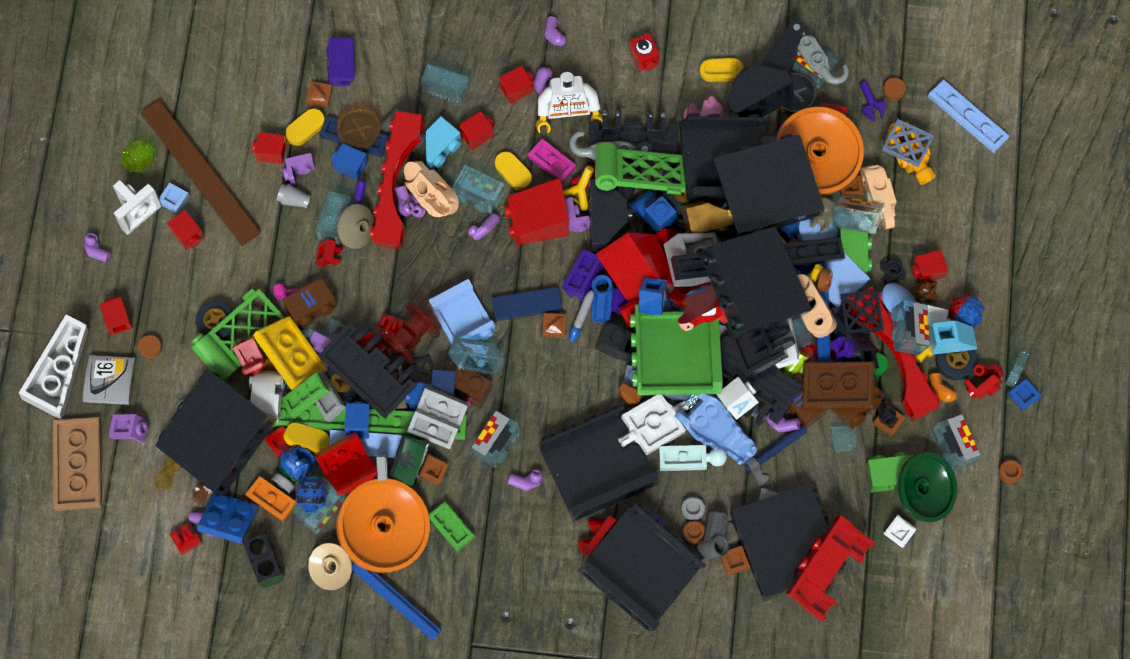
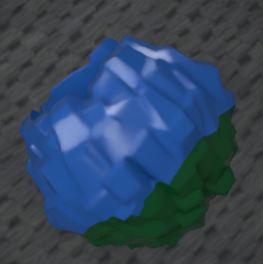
(296, 463)

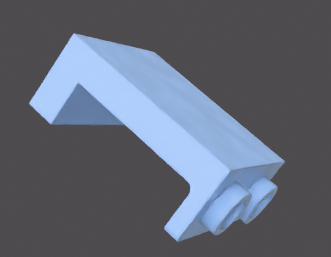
(462, 313)

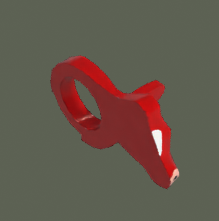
(699, 308)

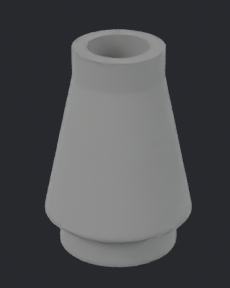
(292, 196)

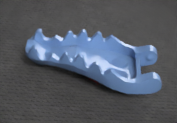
(715, 426)

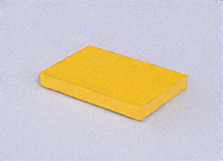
(289, 351)

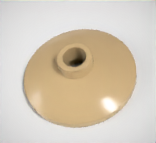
(321, 566)

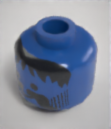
(311, 494)

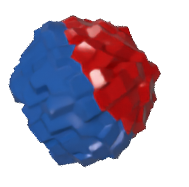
(966, 310)

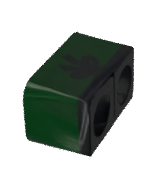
(409, 459)
(277, 575)

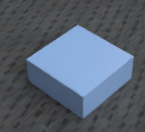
(173, 198)

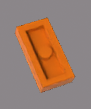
(271, 499)

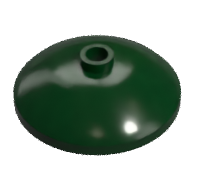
(935, 483)

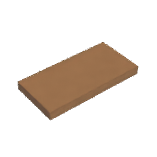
(77, 463)

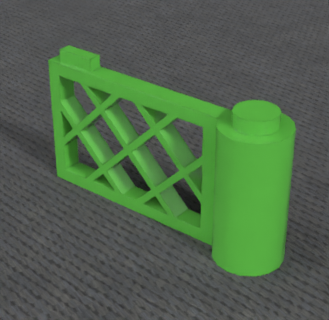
(610, 169)
(215, 352)

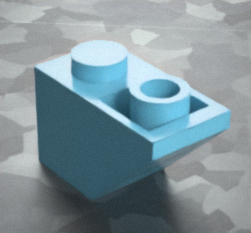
(440, 141)
(951, 337)

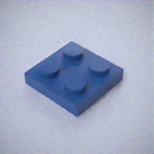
(228, 518)

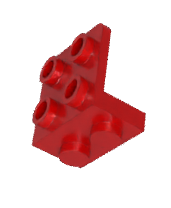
(346, 464)

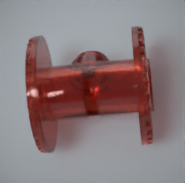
(410, 333)

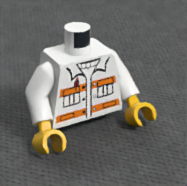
(567, 98)

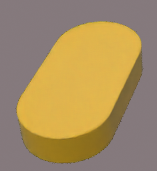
(720, 69)
(305, 127)
(513, 171)
(306, 437)

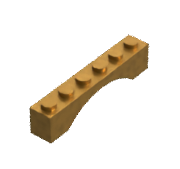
(703, 217)

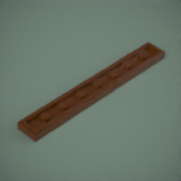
(200, 173)

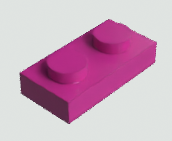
(551, 161)

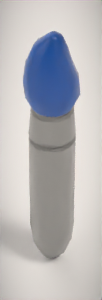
(583, 311)

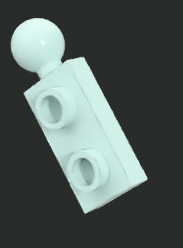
(689, 457)

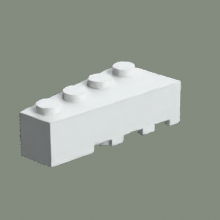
(55, 371)

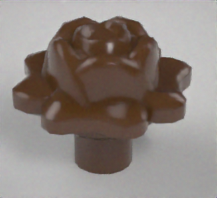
(926, 290)

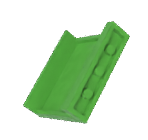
(675, 359)

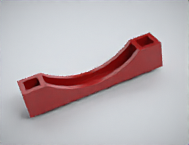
(405, 136)
(917, 395)

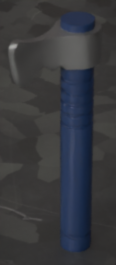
(753, 465)

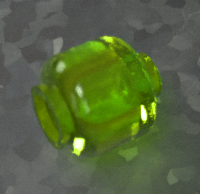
(138, 156)

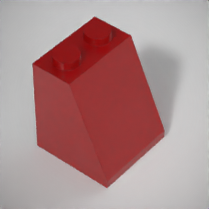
(538, 213)
(632, 260)

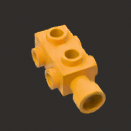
(924, 173)

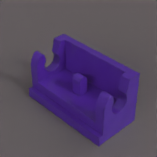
(340, 61)
(582, 275)

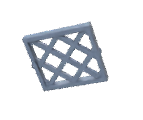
(915, 130)

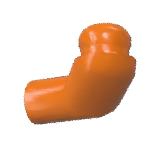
(945, 394)

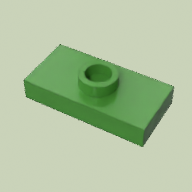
(305, 395)
(451, 526)

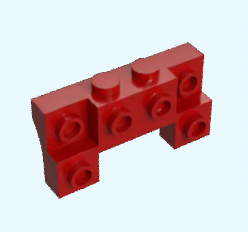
(823, 563)

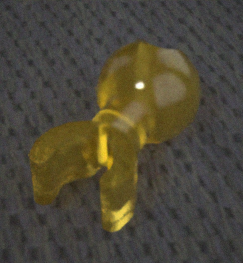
(165, 477)

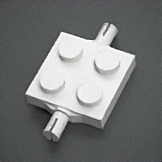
(653, 424)

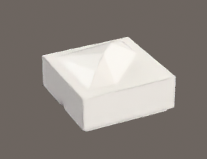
(900, 531)

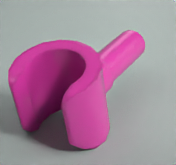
(280, 291)

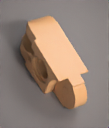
(430, 189)
(879, 189)
(818, 312)

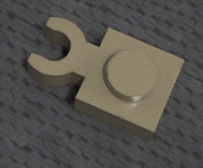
(827, 216)

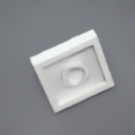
(135, 206)

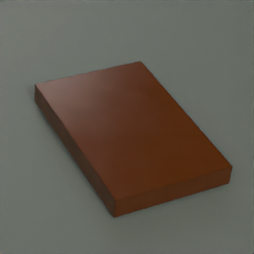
(838, 385)

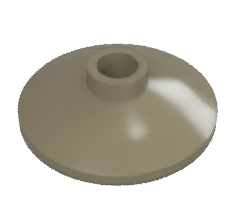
(355, 226)

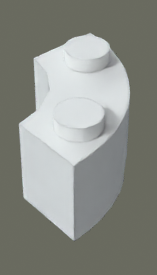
(267, 392)

